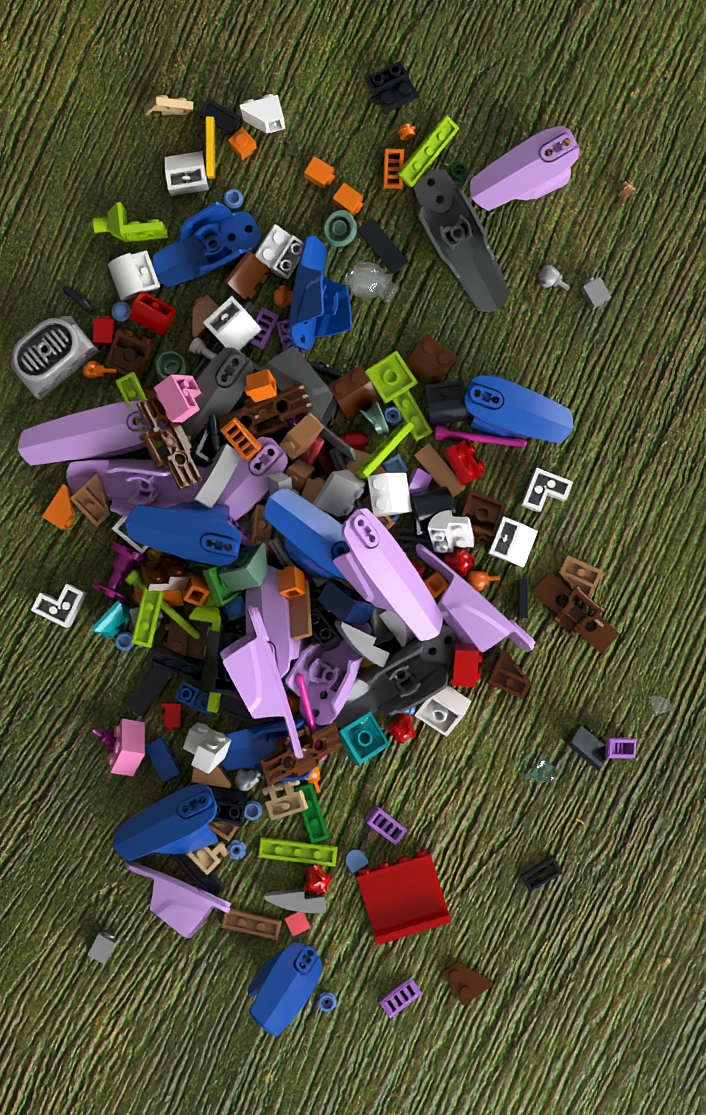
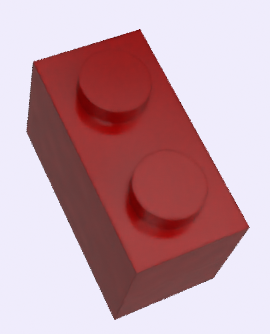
(152, 313)
(465, 665)

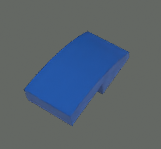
(193, 697)
(162, 760)

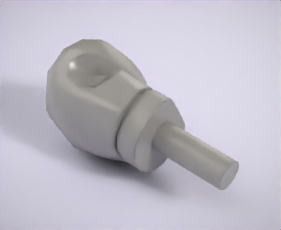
(551, 277)
(246, 780)

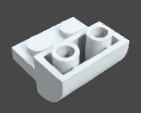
(280, 252)
(133, 275)
(450, 532)

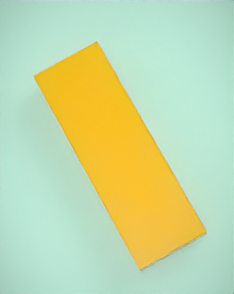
(210, 147)

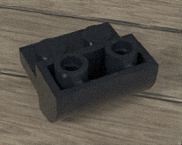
(391, 87)
(446, 402)
(427, 505)
(324, 629)
(229, 805)

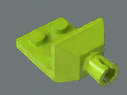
(118, 226)
(209, 613)

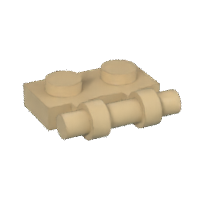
(286, 804)
(206, 859)

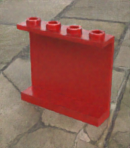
(403, 897)

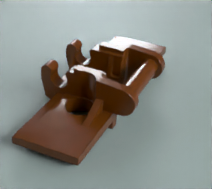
(297, 402)
(174, 442)
(572, 617)
(273, 767)

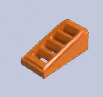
(400, 152)
(245, 434)

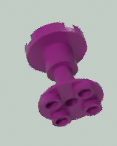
(122, 564)

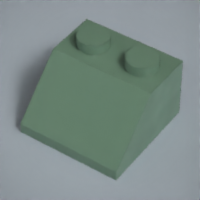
(247, 569)

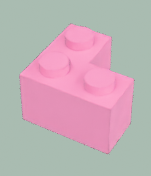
(178, 396)
(128, 748)

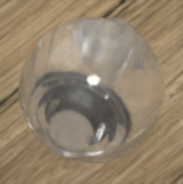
(366, 280)

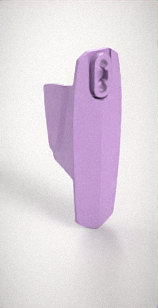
(86, 435)
(132, 483)
(386, 575)
(470, 613)
(258, 678)

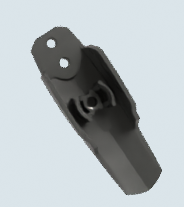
(461, 240)
(291, 369)
(216, 393)
(405, 681)

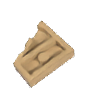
(169, 106)

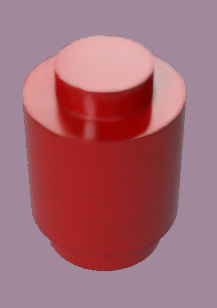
(356, 440)

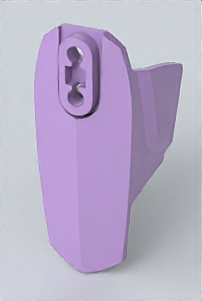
(526, 170)
(248, 484)
(276, 619)
(327, 672)
(178, 902)

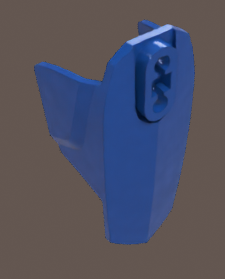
(205, 245)
(317, 304)
(516, 412)
(185, 531)
(308, 533)
(257, 742)
(168, 827)
(283, 986)

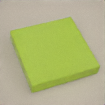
(390, 377)

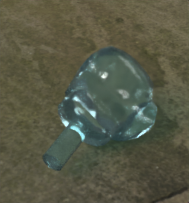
(544, 773)

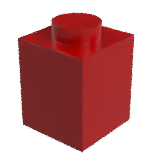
(104, 331)

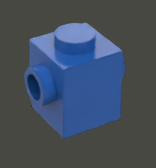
(235, 608)

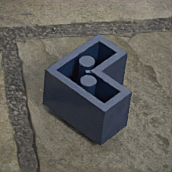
(345, 604)

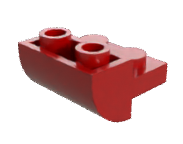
(464, 462)

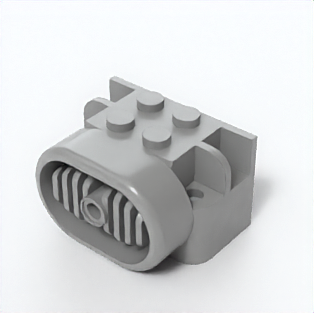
(51, 354)

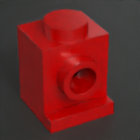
(172, 715)

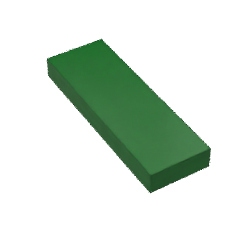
(313, 815)

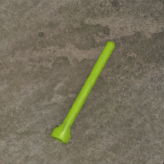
(136, 580)

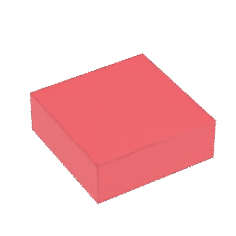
(297, 923)

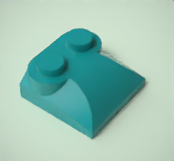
(113, 619)
(363, 739)

